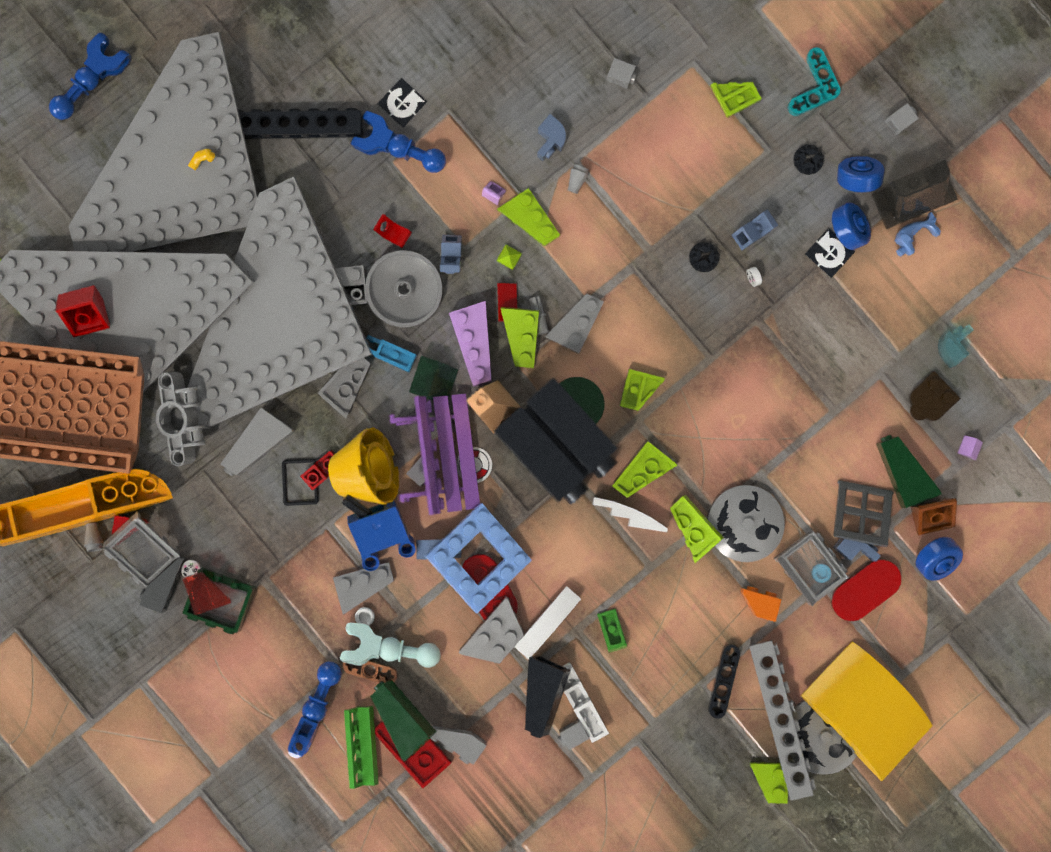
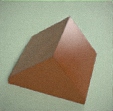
(935, 515)

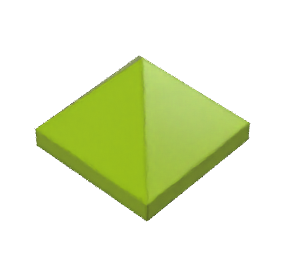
(509, 257)

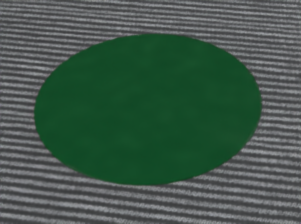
(586, 395)

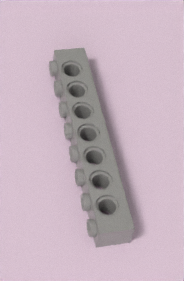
(795, 789)

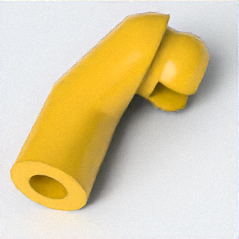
(200, 156)

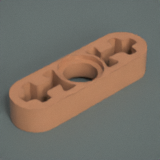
(354, 671)

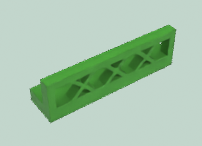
(364, 746)

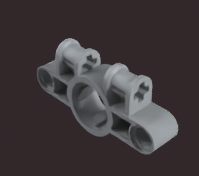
(181, 441)

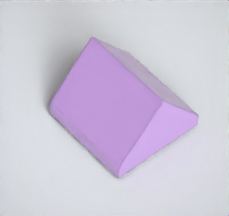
(493, 192)
(970, 447)

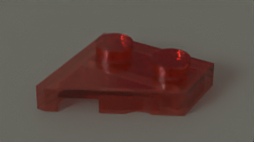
(203, 593)

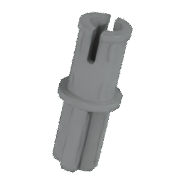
(536, 304)

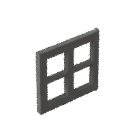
(841, 508)

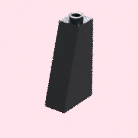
(544, 691)

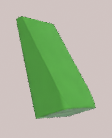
(612, 630)

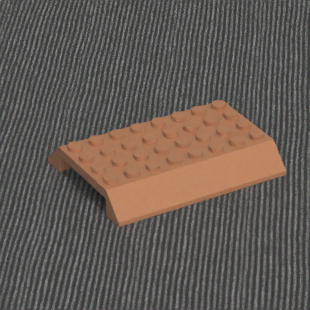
(70, 407)

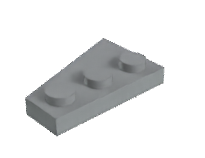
(360, 585)

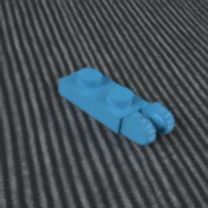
(393, 354)

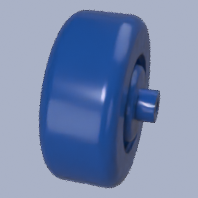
(860, 174)
(851, 226)
(939, 558)

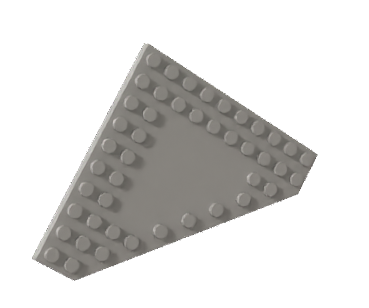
(147, 188)
(151, 299)
(286, 324)

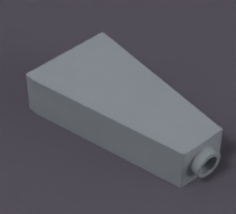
(256, 441)

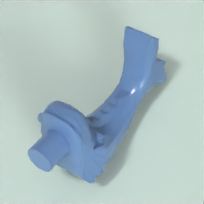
(905, 235)

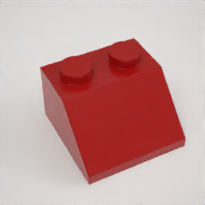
(82, 311)

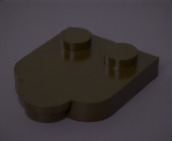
(931, 398)

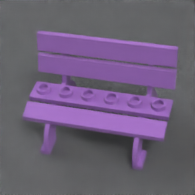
(447, 453)

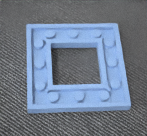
(513, 558)

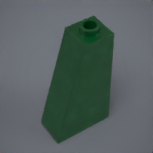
(907, 476)
(402, 719)

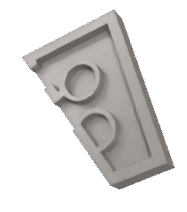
(576, 324)
(344, 386)

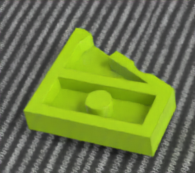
(735, 96)
(639, 389)
(772, 781)

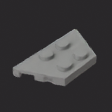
(495, 635)

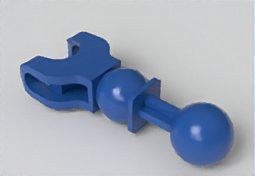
(87, 78)
(397, 145)
(314, 709)

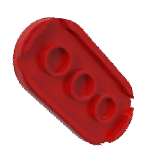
(478, 568)
(866, 590)

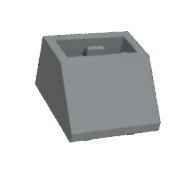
(353, 281)

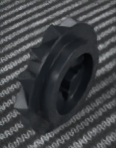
(808, 168)
(704, 266)

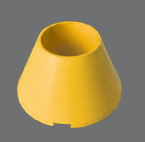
(365, 468)

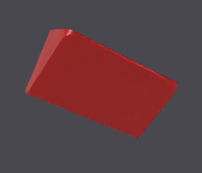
(506, 297)

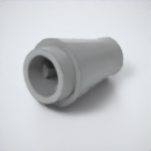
(577, 178)
(93, 538)

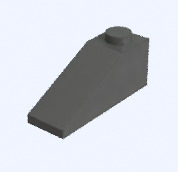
(159, 592)

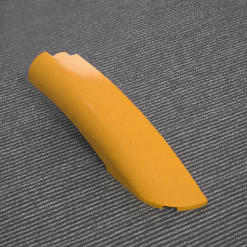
(79, 505)

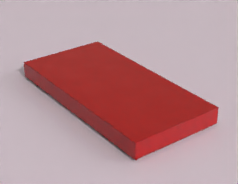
(424, 764)

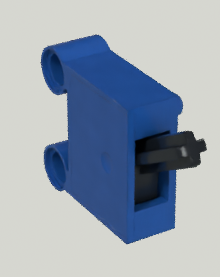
(377, 529)

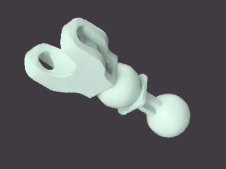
(388, 649)

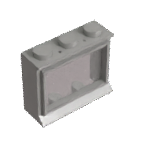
(140, 550)
(812, 567)

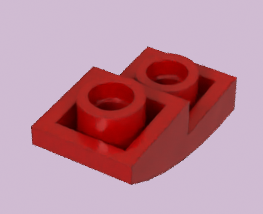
(318, 471)

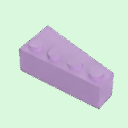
(472, 334)

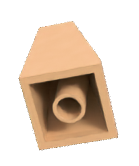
(493, 404)

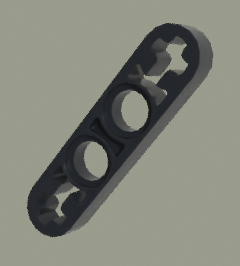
(726, 681)

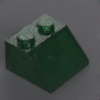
(433, 379)

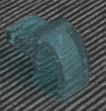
(950, 347)

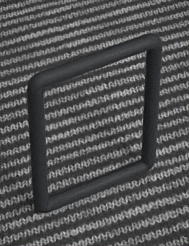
(284, 483)

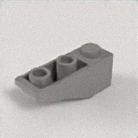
(462, 742)

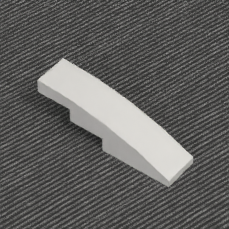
(636, 518)
(547, 622)
(583, 706)

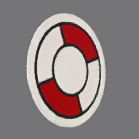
(482, 463)

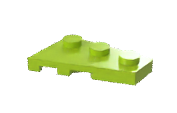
(530, 217)
(522, 334)
(643, 469)
(697, 530)

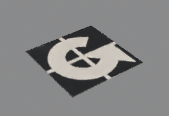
(402, 102)
(829, 253)

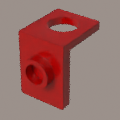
(393, 232)

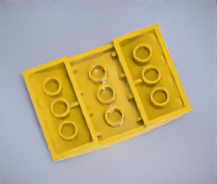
(868, 709)

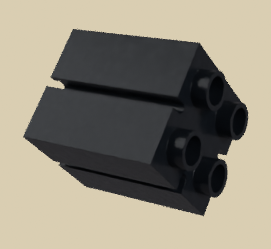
(557, 442)

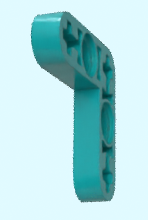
(821, 90)

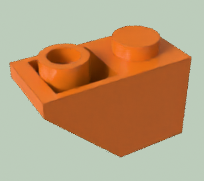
(762, 605)

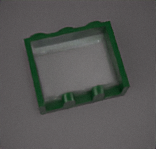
(229, 616)

